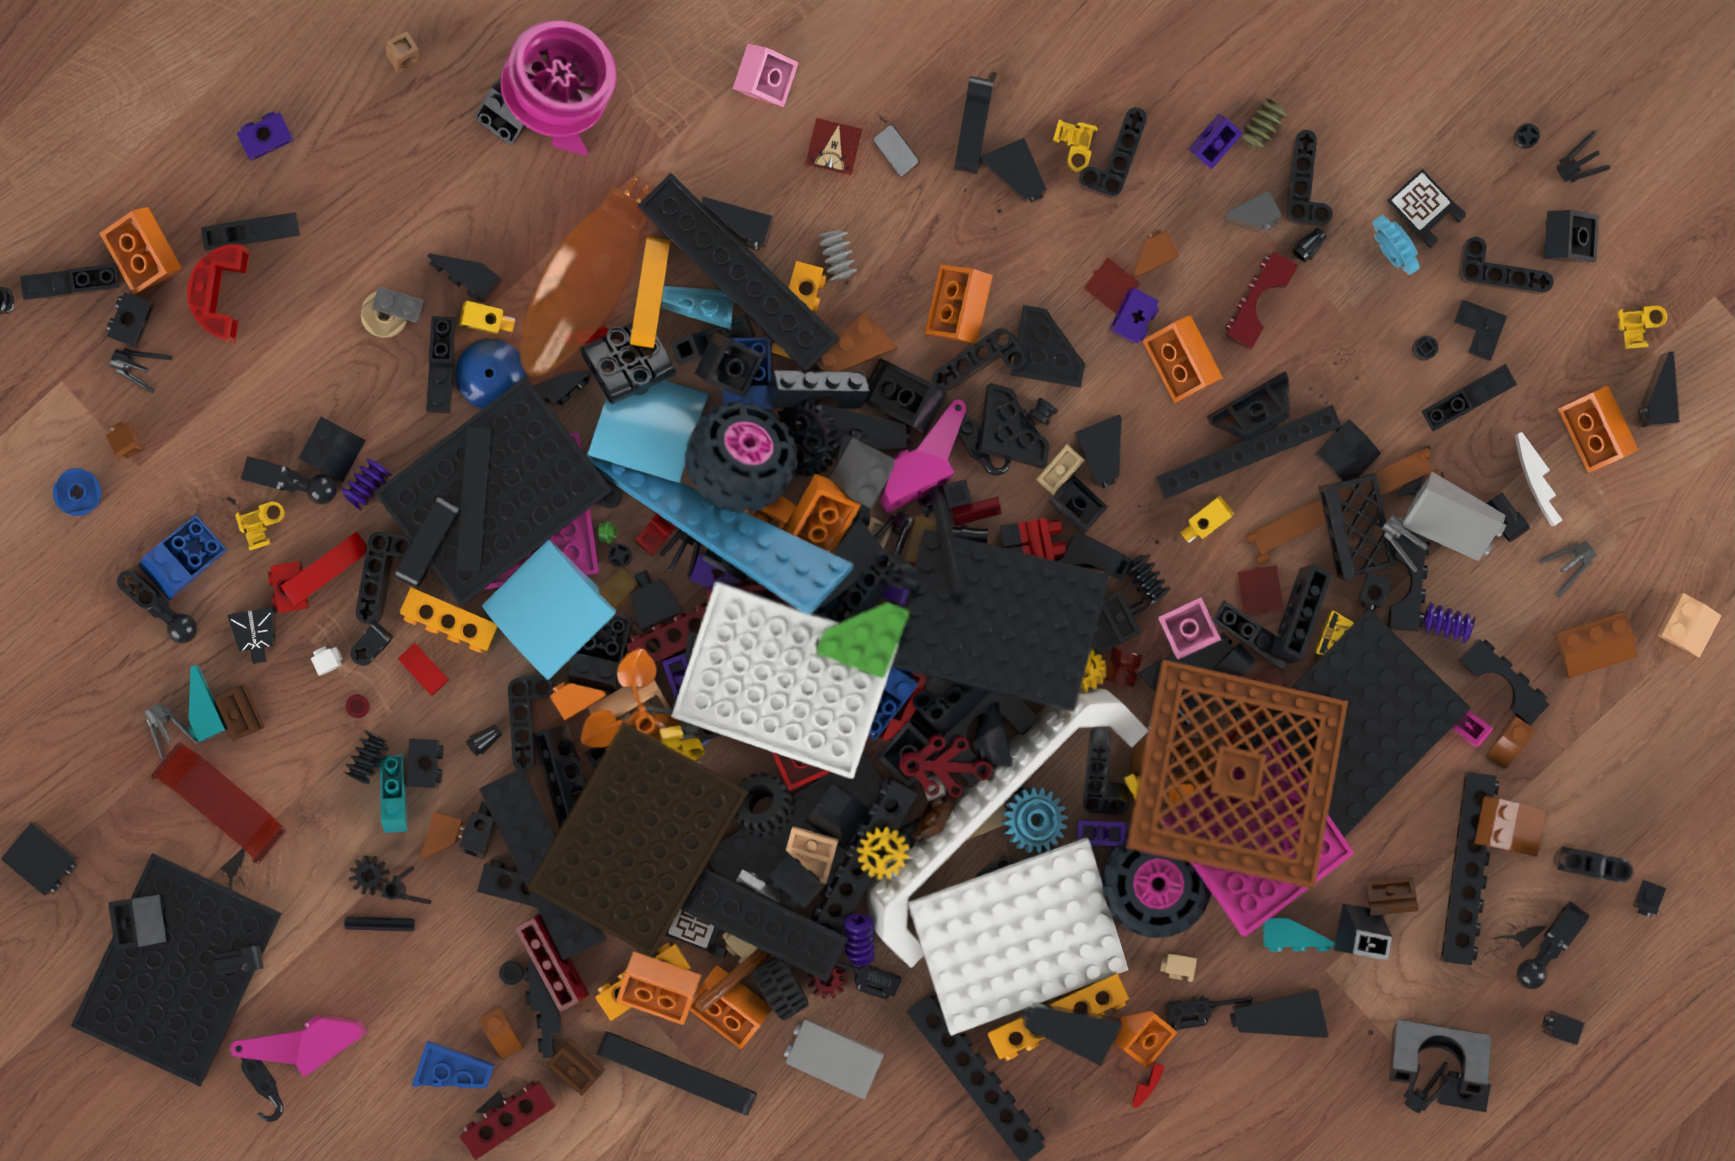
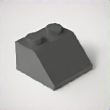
(1256, 213)
(862, 472)

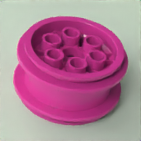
(535, 102)

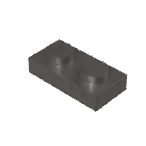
(398, 304)
(752, 882)

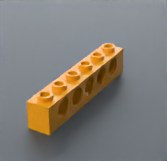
(1112, 985)

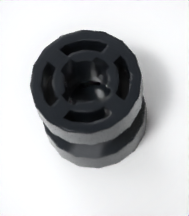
(1422, 350)

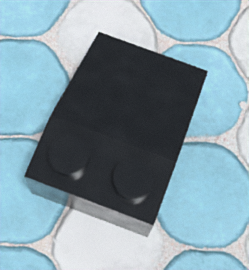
(746, 224)
(903, 396)
(1661, 398)

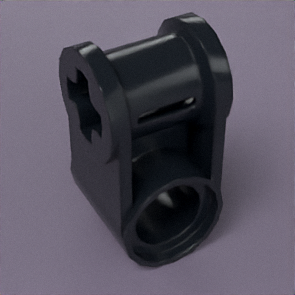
(374, 641)

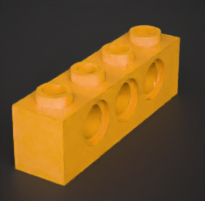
(804, 274)
(412, 613)
(607, 993)

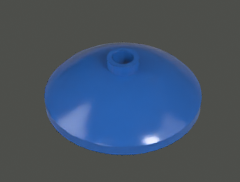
(477, 360)

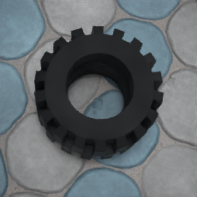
(776, 816)
(780, 988)

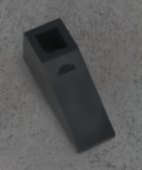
(473, 275)

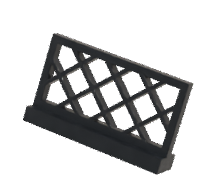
(1337, 531)

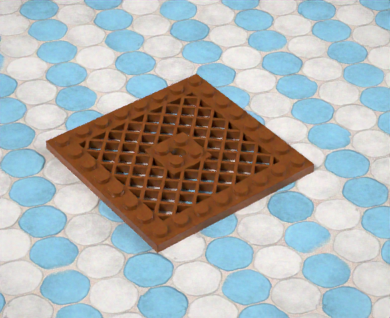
(1316, 801)

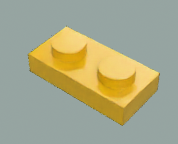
(1132, 783)

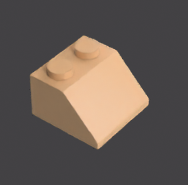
(1689, 624)

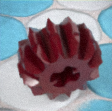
(826, 988)

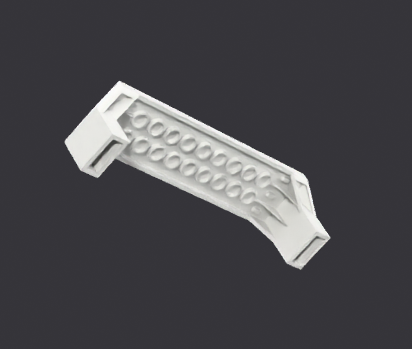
(889, 898)

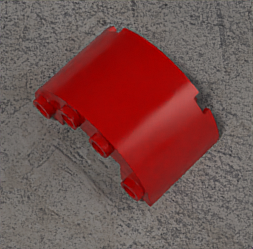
(205, 285)

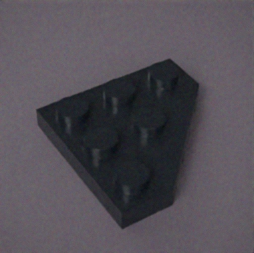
(1048, 350)
(1010, 430)

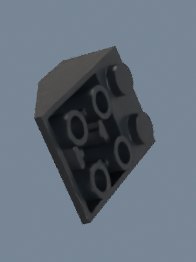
(599, 658)

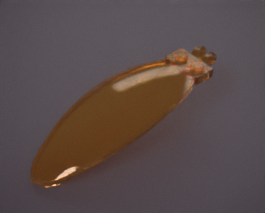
(582, 281)

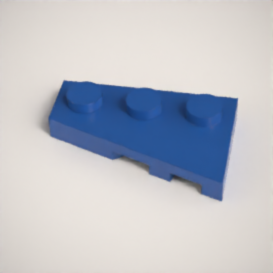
(449, 1067)

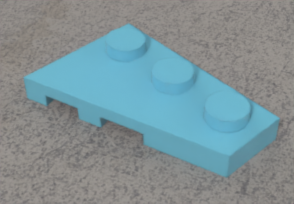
(698, 303)

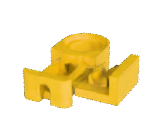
(1079, 137)
(1634, 325)
(254, 522)
(671, 737)

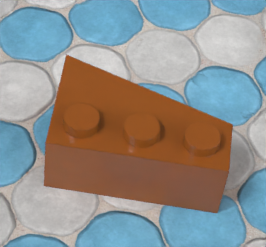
(857, 345)

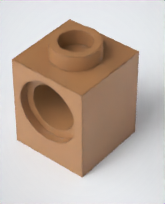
(402, 52)

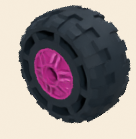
(741, 457)
(1147, 910)

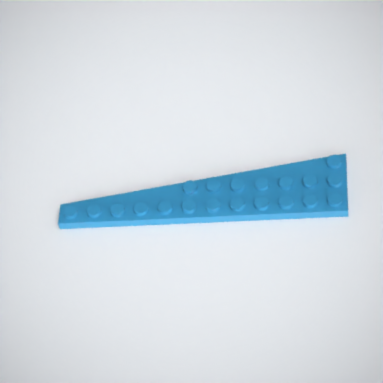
(764, 552)

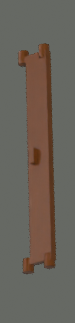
(1313, 515)

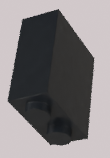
(40, 859)

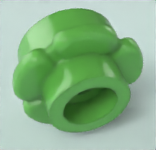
(607, 532)

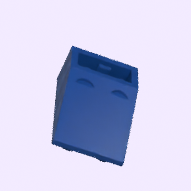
(757, 391)
(182, 557)
(896, 691)

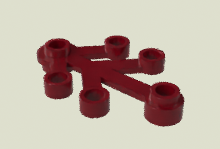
(941, 766)

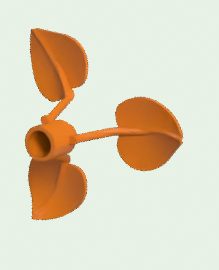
(634, 670)

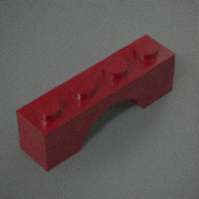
(1246, 326)

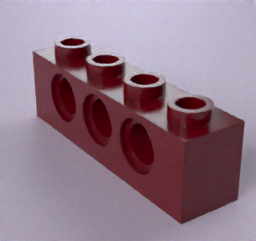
(660, 633)
(558, 974)
(478, 1145)

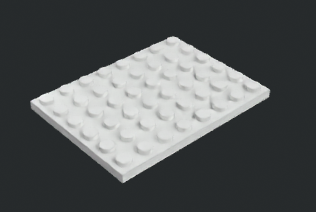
(767, 686)
(1018, 936)

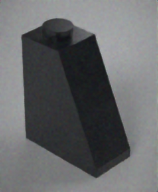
(1016, 169)
(1102, 449)

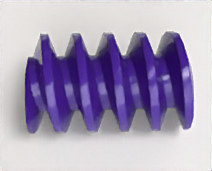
(365, 483)
(1448, 623)
(860, 935)

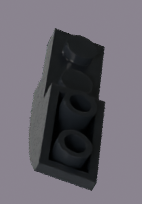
(250, 231)
(69, 282)
(441, 364)
(559, 387)
(1469, 397)
(1246, 631)
(540, 999)

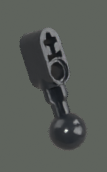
(320, 488)
(180, 627)
(1557, 938)

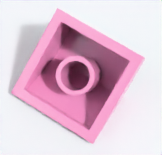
(765, 75)
(1189, 628)

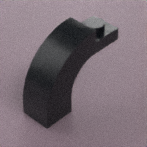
(694, 345)

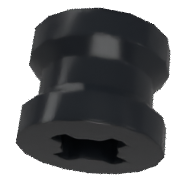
(1531, 136)
(1043, 411)
(618, 553)

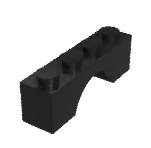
(792, 387)
(1406, 613)
(1526, 701)

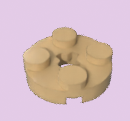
(381, 328)

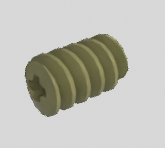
(1263, 125)

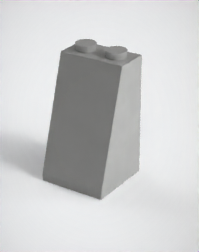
(1454, 518)
(834, 1057)

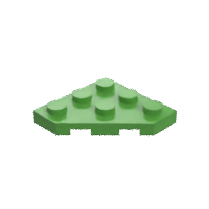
(866, 639)

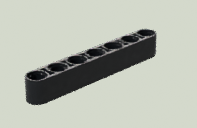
(676, 1073)

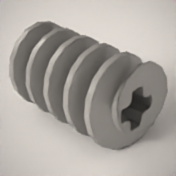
(838, 255)

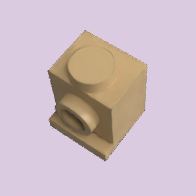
(738, 946)
(1179, 966)

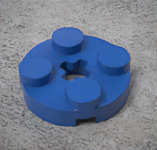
(70, 504)

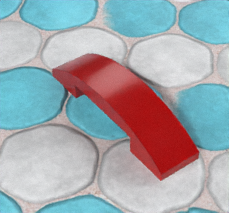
(325, 568)
(905, 711)

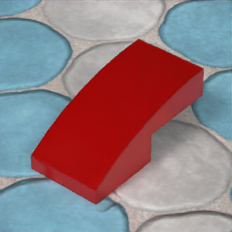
(655, 534)
(423, 669)
(1144, 1090)

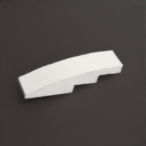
(1534, 469)

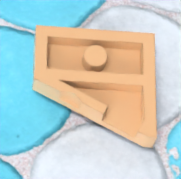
(813, 851)

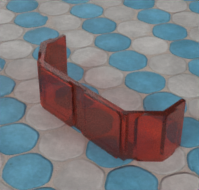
(220, 801)

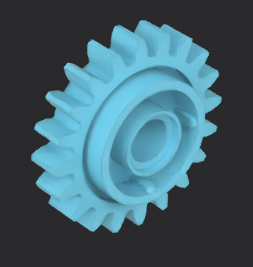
(1396, 244)
(1020, 820)

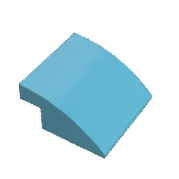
(650, 429)
(548, 609)

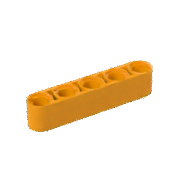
(650, 292)

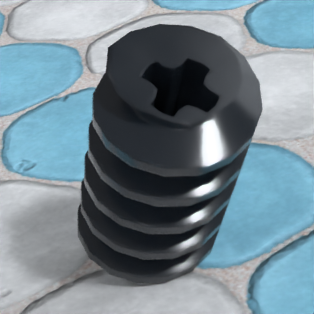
(1147, 579)
(367, 757)

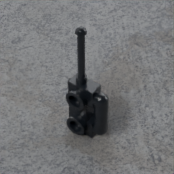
(872, 975)
(1201, 1007)

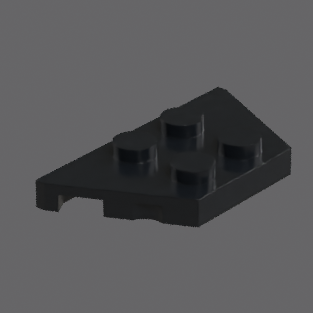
(1255, 410)

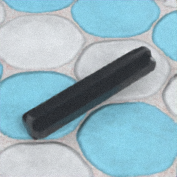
(379, 924)

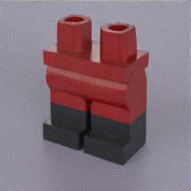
(1036, 536)

